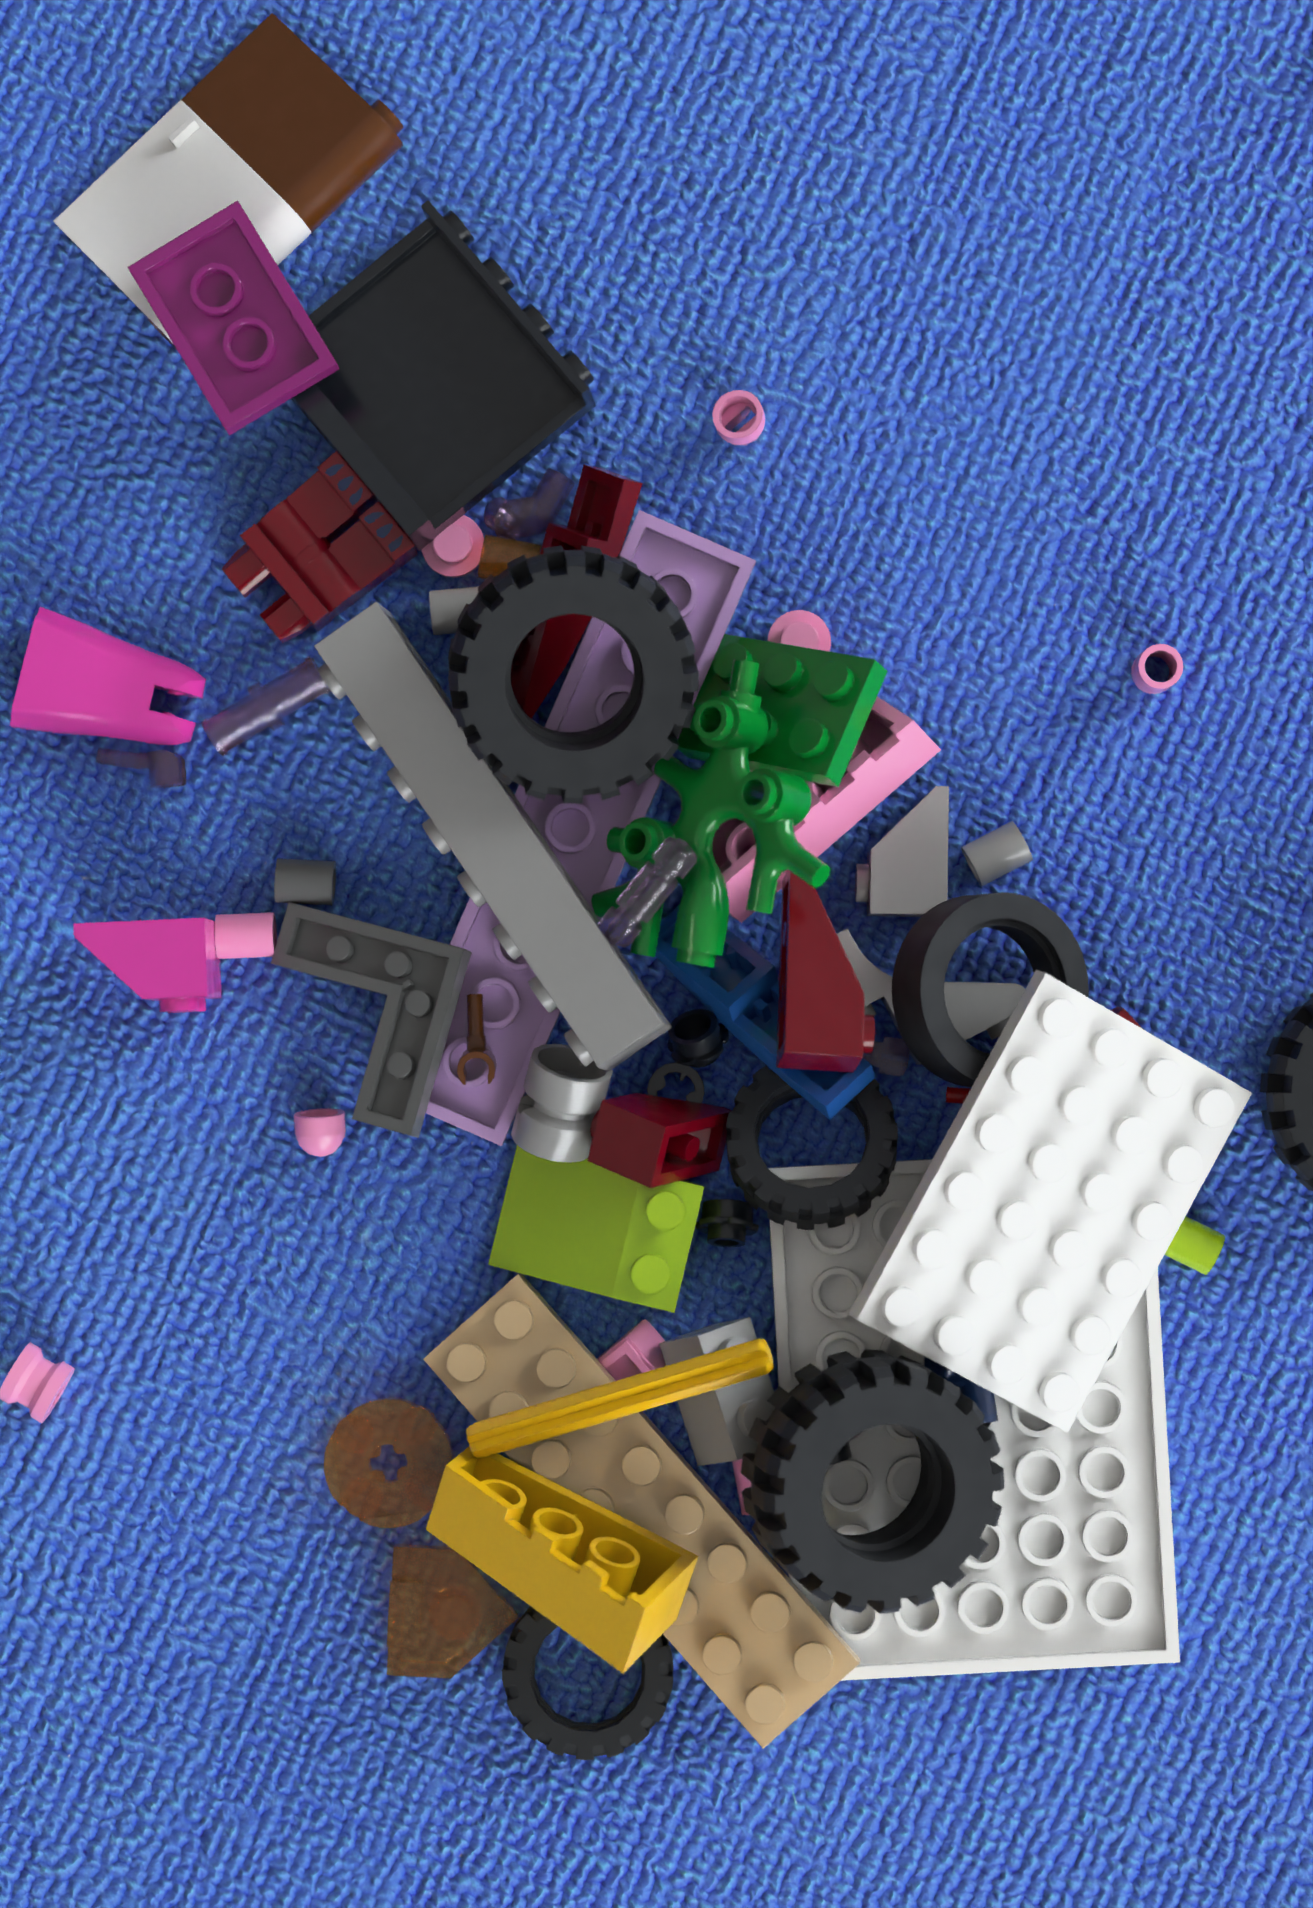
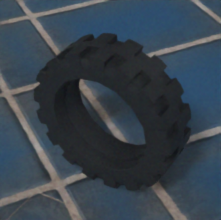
(799, 1203)
(581, 1738)

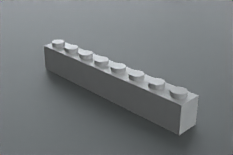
(492, 839)

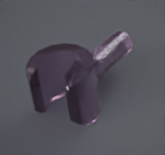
(165, 767)

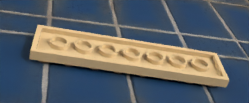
(741, 1614)

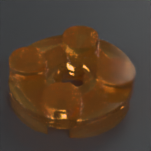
(366, 1491)

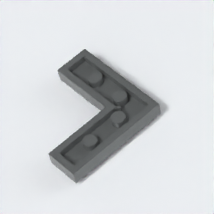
(421, 993)

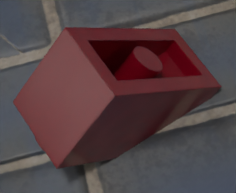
(658, 1138)

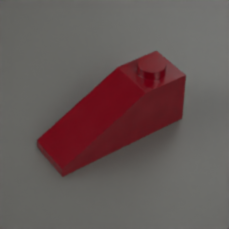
(819, 992)

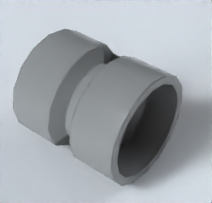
(559, 1104)

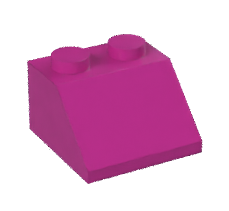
(159, 959)

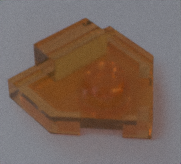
(439, 1612)

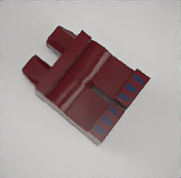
(298, 553)

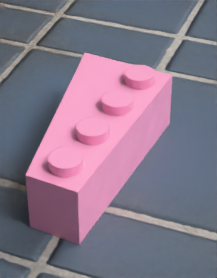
(883, 759)

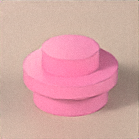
(455, 549)
(802, 630)

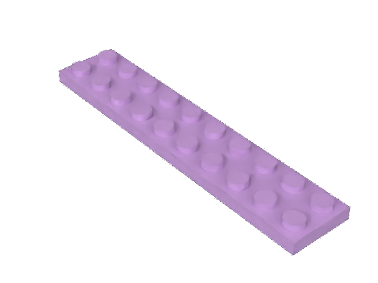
(706, 588)

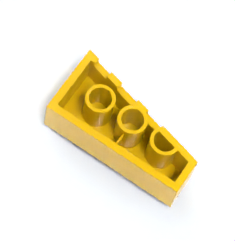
(563, 1554)

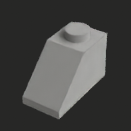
(910, 863)

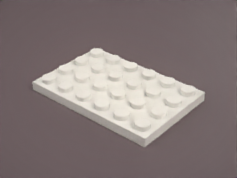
(1050, 1202)

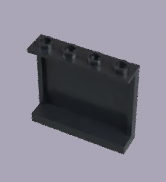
(439, 378)

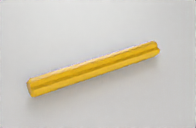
(620, 1398)

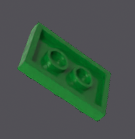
(811, 703)

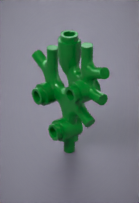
(710, 796)

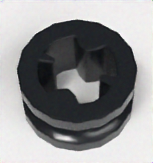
(658, 1081)

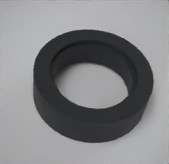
(924, 960)

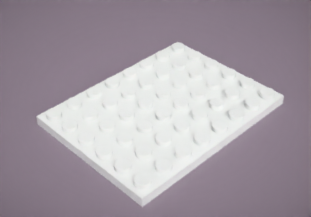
(1085, 1516)

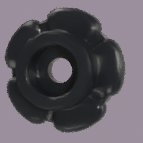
(696, 1038)
(727, 1222)

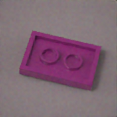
(233, 318)

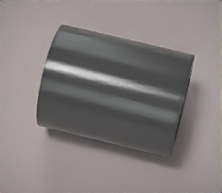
(305, 881)

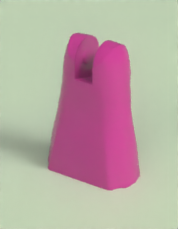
(98, 685)

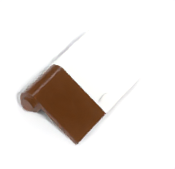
(255, 130)

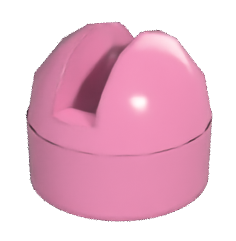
(731, 410)
(320, 1130)

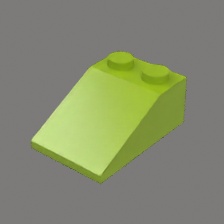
(596, 1230)

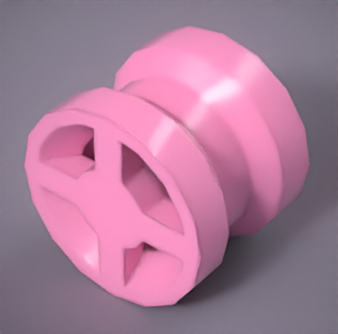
(35, 1382)

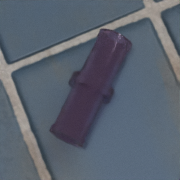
(265, 706)

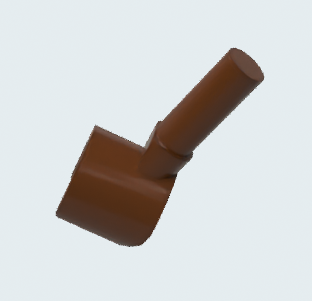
(476, 1040)

